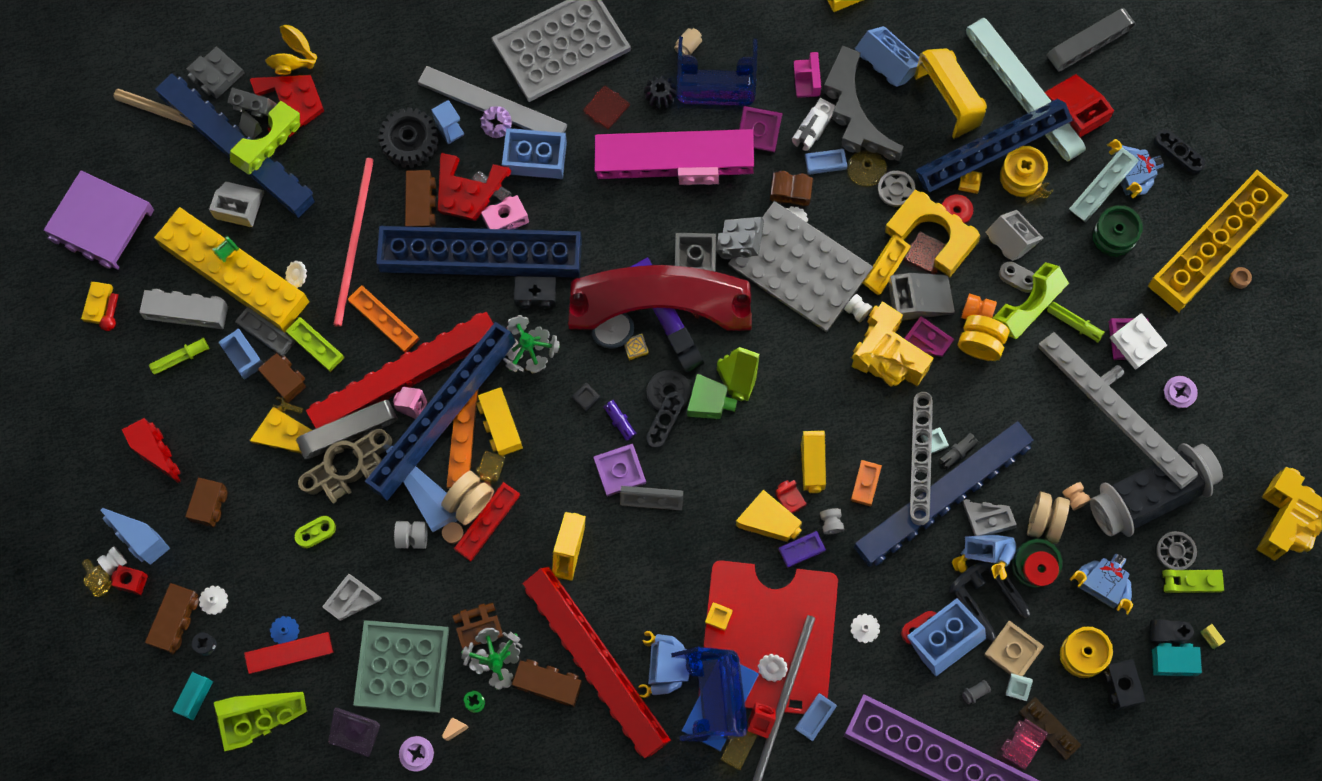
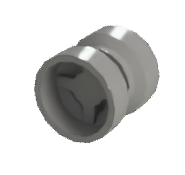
(832, 521)

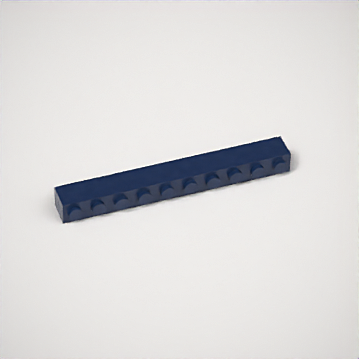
(225, 136)
(440, 411)
(944, 493)

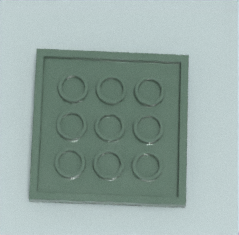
(401, 666)

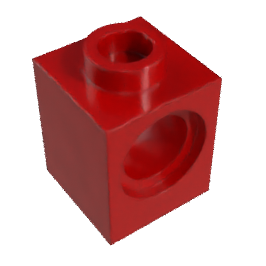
(137, 583)
(761, 720)

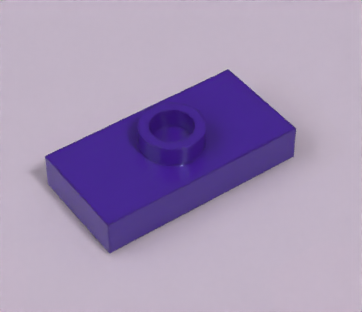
(802, 549)

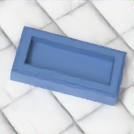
(825, 161)
(815, 716)

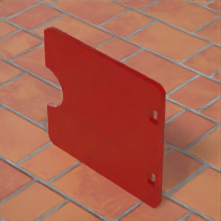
(771, 623)

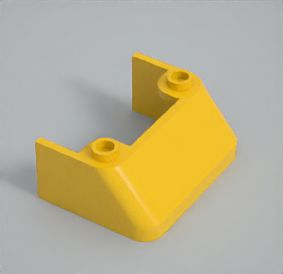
(954, 87)

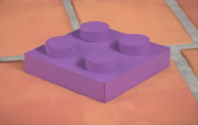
(619, 469)

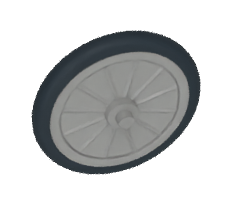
(614, 331)

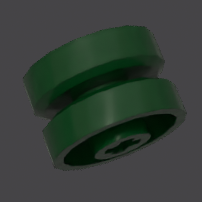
(1117, 231)
(1027, 549)

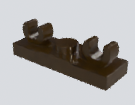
(1057, 735)

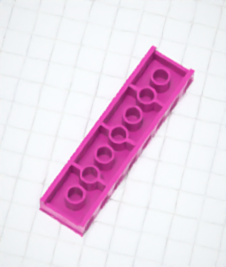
(672, 151)

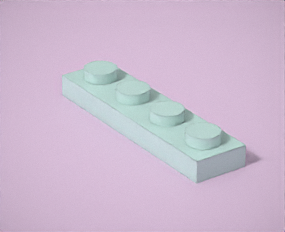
(1103, 184)

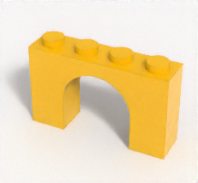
(921, 209)

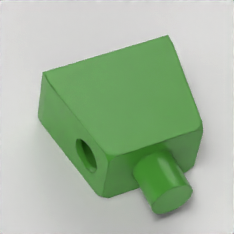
(709, 399)

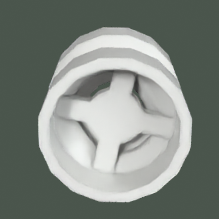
(858, 308)
(112, 560)

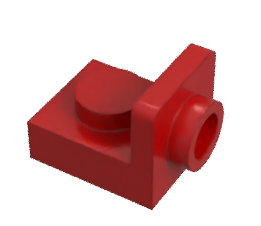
(790, 496)

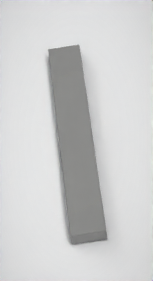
(483, 100)

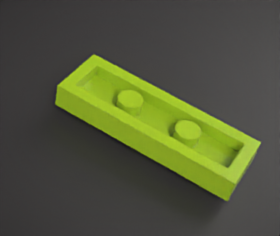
(315, 344)

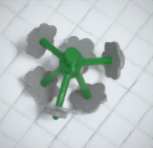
(535, 338)
(483, 662)

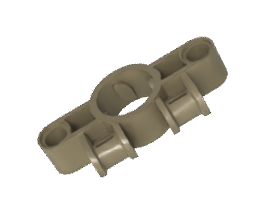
(325, 473)

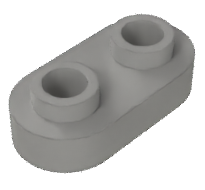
(1017, 278)

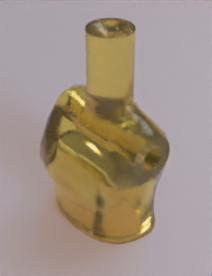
(97, 579)

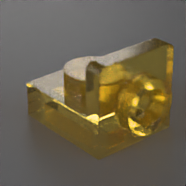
(490, 466)

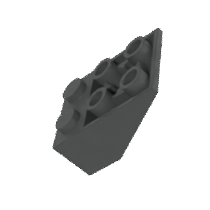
(920, 295)

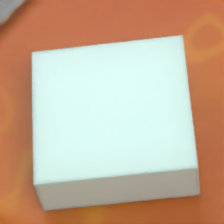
(938, 440)
(1019, 687)

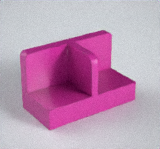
(807, 76)

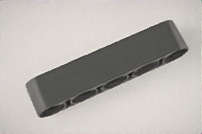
(1091, 39)
(346, 429)

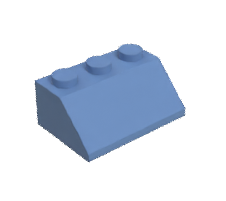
(888, 55)
(947, 637)

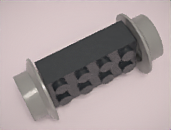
(1153, 492)

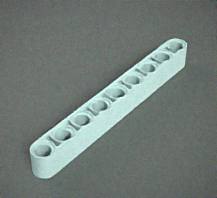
(1021, 84)

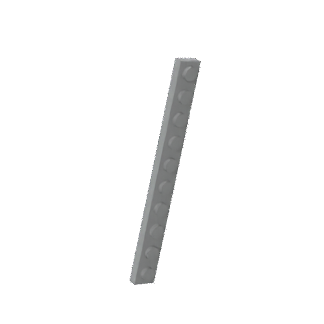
(1118, 411)

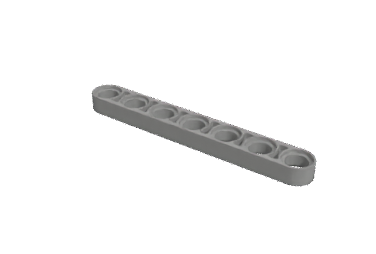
(925, 466)

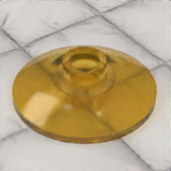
(866, 175)

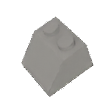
(1013, 235)

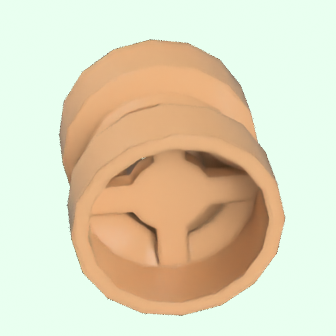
(1076, 496)

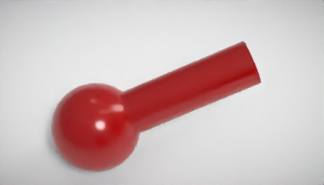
(108, 322)

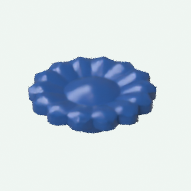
(284, 630)

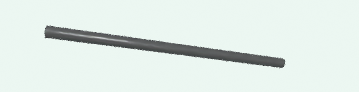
(784, 698)

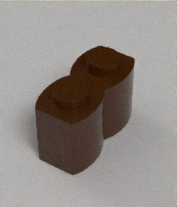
(791, 188)

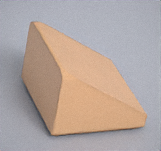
(453, 729)

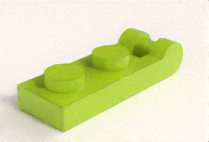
(1193, 581)

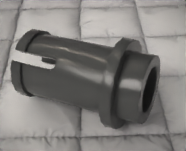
(975, 692)

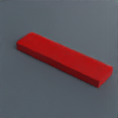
(487, 522)
(288, 652)

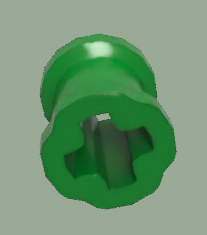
(225, 249)
(472, 695)

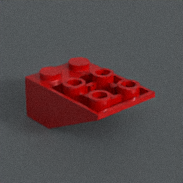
(1085, 104)
(148, 444)

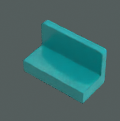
(192, 696)

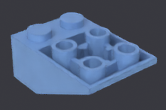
(138, 536)

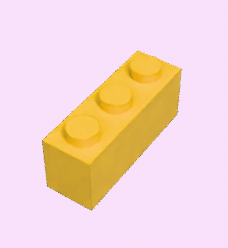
(499, 422)

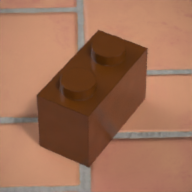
(282, 377)
(206, 502)

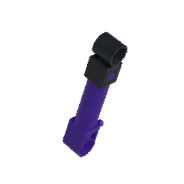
(677, 333)

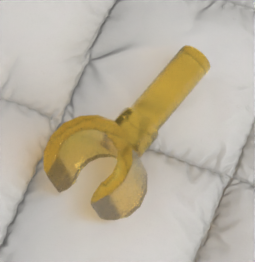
(1041, 193)
(284, 405)

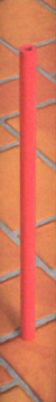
(353, 242)

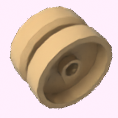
(467, 497)
(1045, 516)

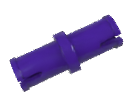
(619, 420)

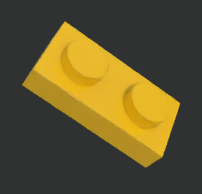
(96, 302)

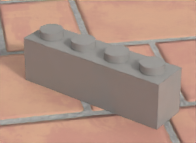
(184, 309)

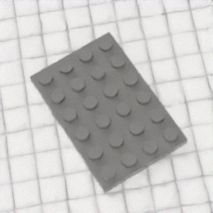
(560, 45)
(803, 268)

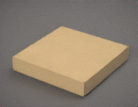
(1013, 650)

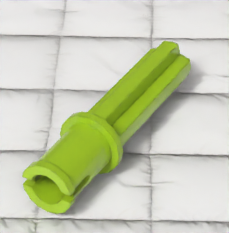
(1075, 321)
(179, 356)

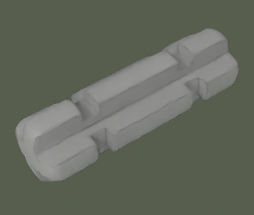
(1112, 375)

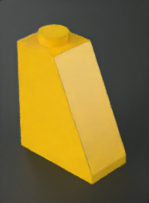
(813, 461)
(769, 519)
(568, 545)

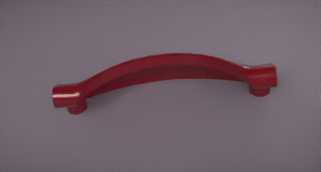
(690, 289)

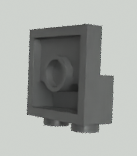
(214, 72)
(256, 104)
(740, 238)

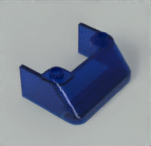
(716, 86)
(719, 693)

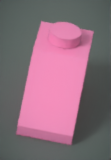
(410, 401)

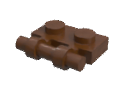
(470, 630)

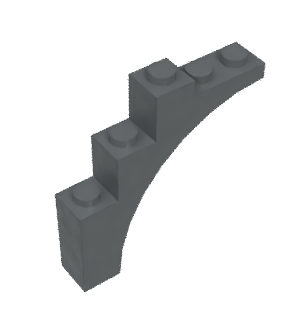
(848, 112)

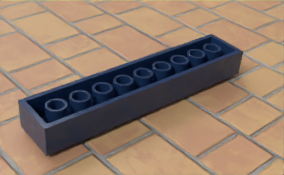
(479, 251)

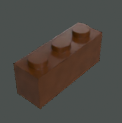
(420, 199)
(172, 618)
(547, 683)

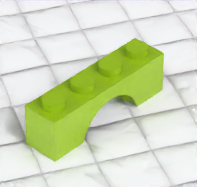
(251, 153)
(1047, 284)

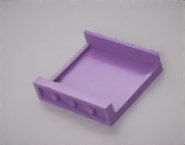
(97, 219)

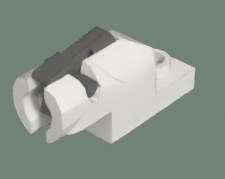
(814, 124)

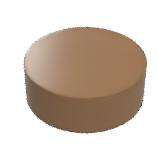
(1240, 277)
(452, 533)

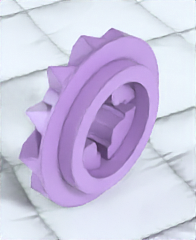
(502, 116)
(1178, 383)
(413, 744)

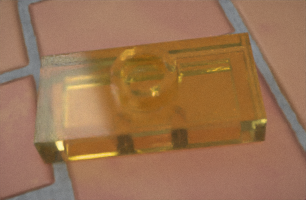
(738, 750)

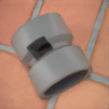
(410, 534)

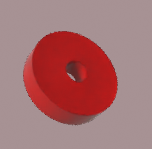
(961, 203)
(1031, 572)

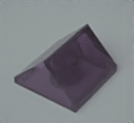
(353, 732)

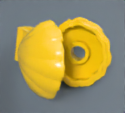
(284, 62)

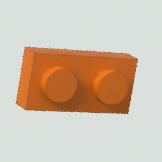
(866, 483)

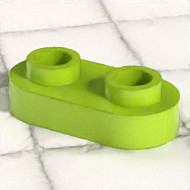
(315, 531)

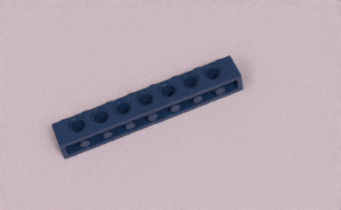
(994, 145)

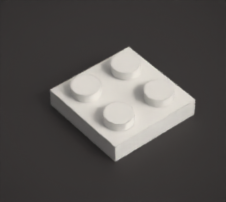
(1138, 341)

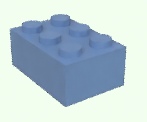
(535, 153)

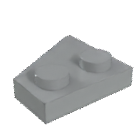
(989, 518)
(350, 598)

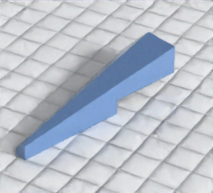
(428, 498)

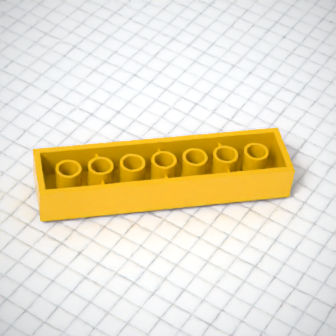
(1217, 240)
(238, 275)

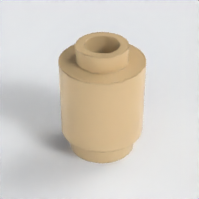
(691, 41)

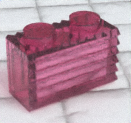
(1024, 743)

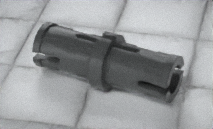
(958, 451)

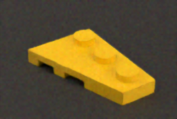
(279, 431)

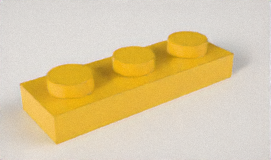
(886, 264)

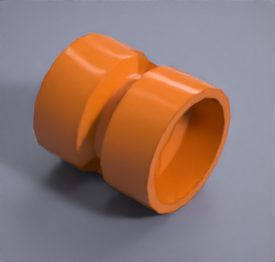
(976, 306)

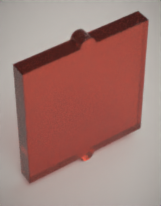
(606, 107)
(924, 251)

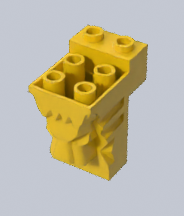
(887, 353)
(1298, 517)

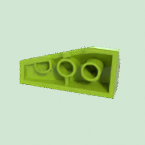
(739, 372)
(250, 716)

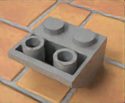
(236, 204)

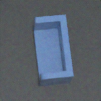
(446, 122)
(241, 353)

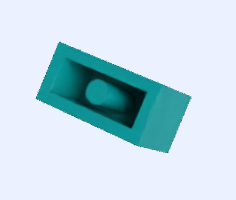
(1176, 660)

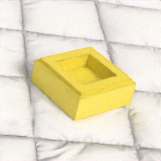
(1212, 636)

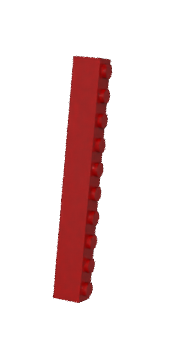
(405, 372)
(596, 662)

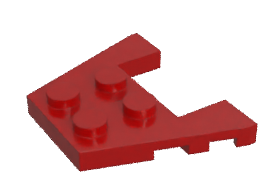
(294, 91)
(464, 196)

